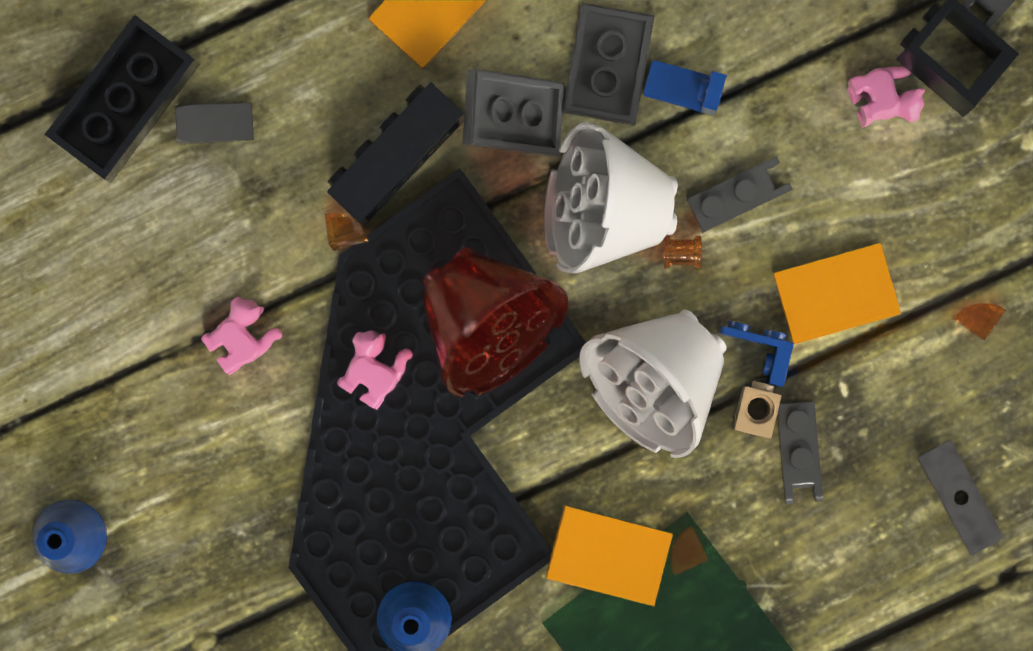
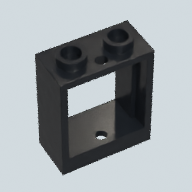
(940, 80)

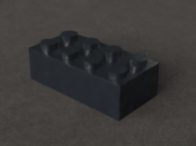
(122, 99)
(396, 154)

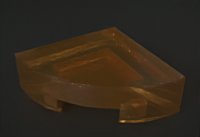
(343, 231)
(980, 318)
(686, 552)

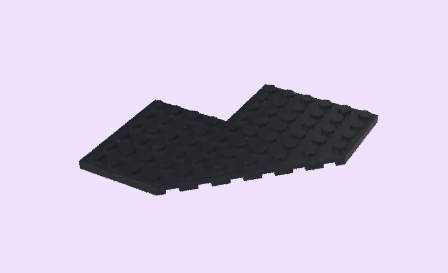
(404, 484)

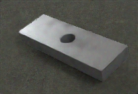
(971, 517)

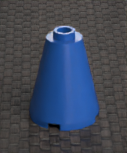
(81, 534)
(421, 604)

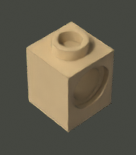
(744, 422)

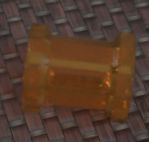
(682, 252)

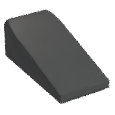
(214, 123)

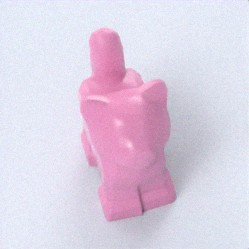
(882, 98)
(238, 341)
(375, 375)

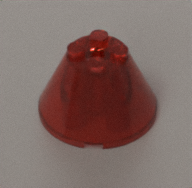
(488, 320)

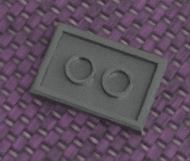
(608, 64)
(513, 113)

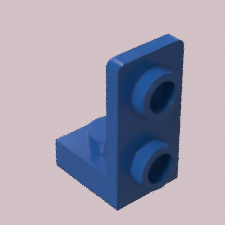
(684, 87)
(775, 364)

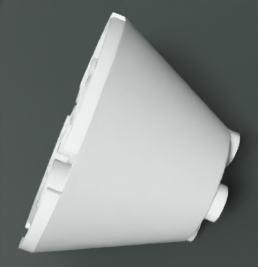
(604, 201)
(656, 379)

